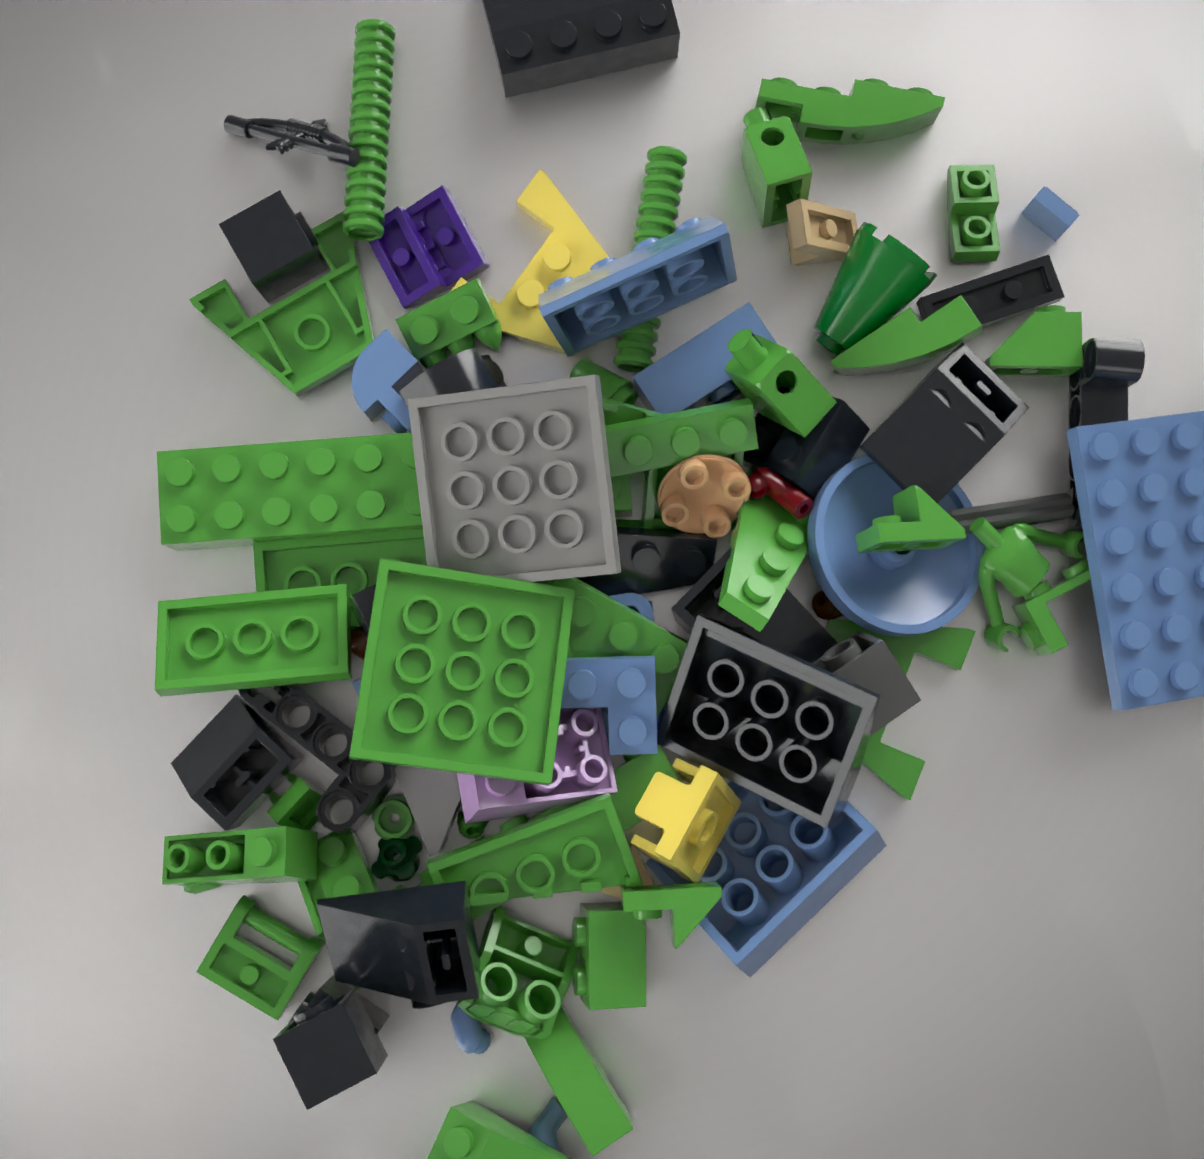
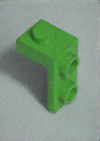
(1038, 625)

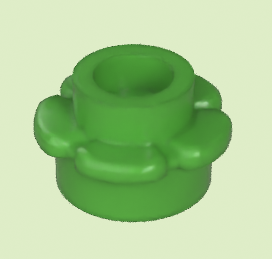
(382, 818)

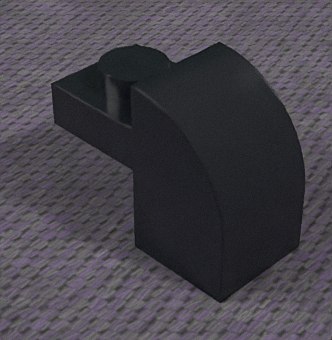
(456, 374)

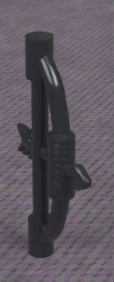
(298, 134)

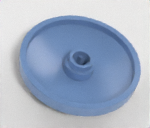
(886, 590)

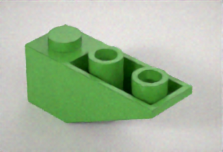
(241, 857)

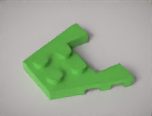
(308, 332)
(942, 645)

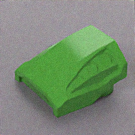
(521, 977)

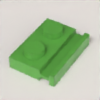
(340, 872)

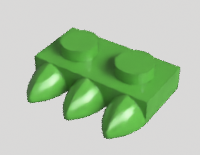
(450, 324)

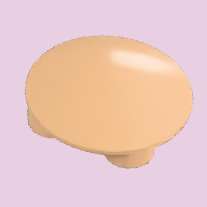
(703, 494)

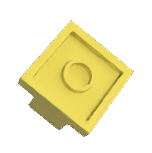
(690, 815)

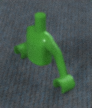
(1017, 565)

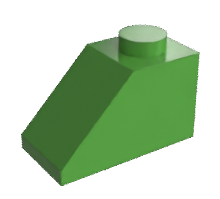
(1041, 346)

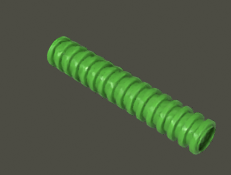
(369, 129)
(656, 220)

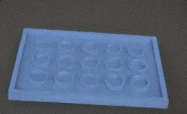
(1145, 552)

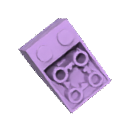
(579, 774)

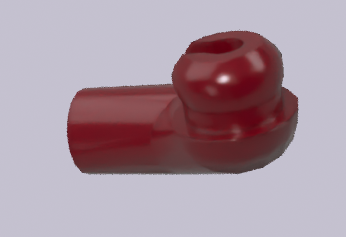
(784, 493)

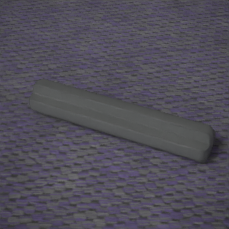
(1026, 511)

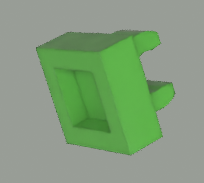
(297, 805)

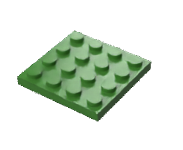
(463, 673)

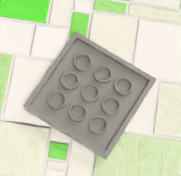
(517, 480)

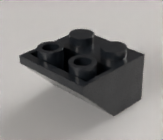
(811, 459)
(235, 764)

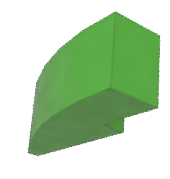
(909, 342)
(581, 1084)

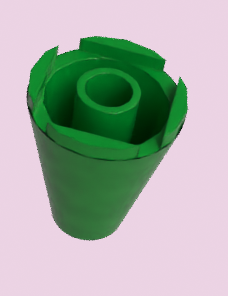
(869, 289)

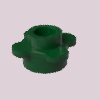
(402, 868)

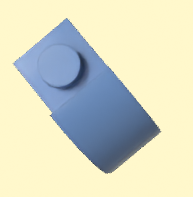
(379, 376)

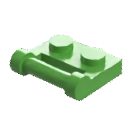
(252, 971)

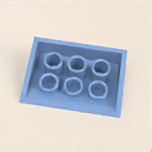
(639, 284)
(776, 874)

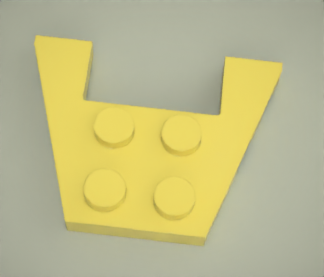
(565, 253)

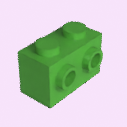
(610, 957)

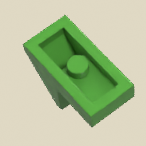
(915, 526)
(686, 903)

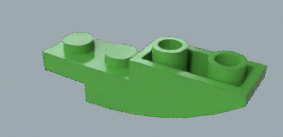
(865, 116)

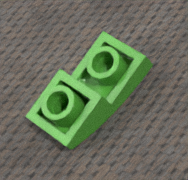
(971, 213)

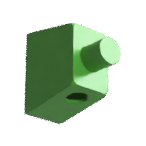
(774, 165)
(763, 368)

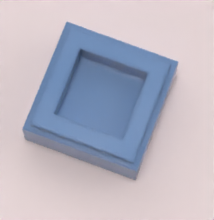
(1050, 213)

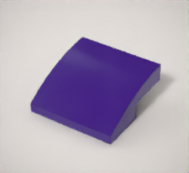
(427, 248)

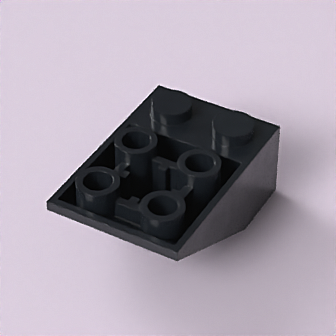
(945, 425)
(788, 628)
(405, 942)

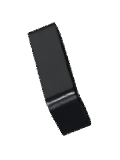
(1101, 390)
(313, 738)

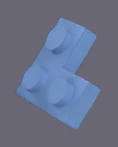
(627, 690)

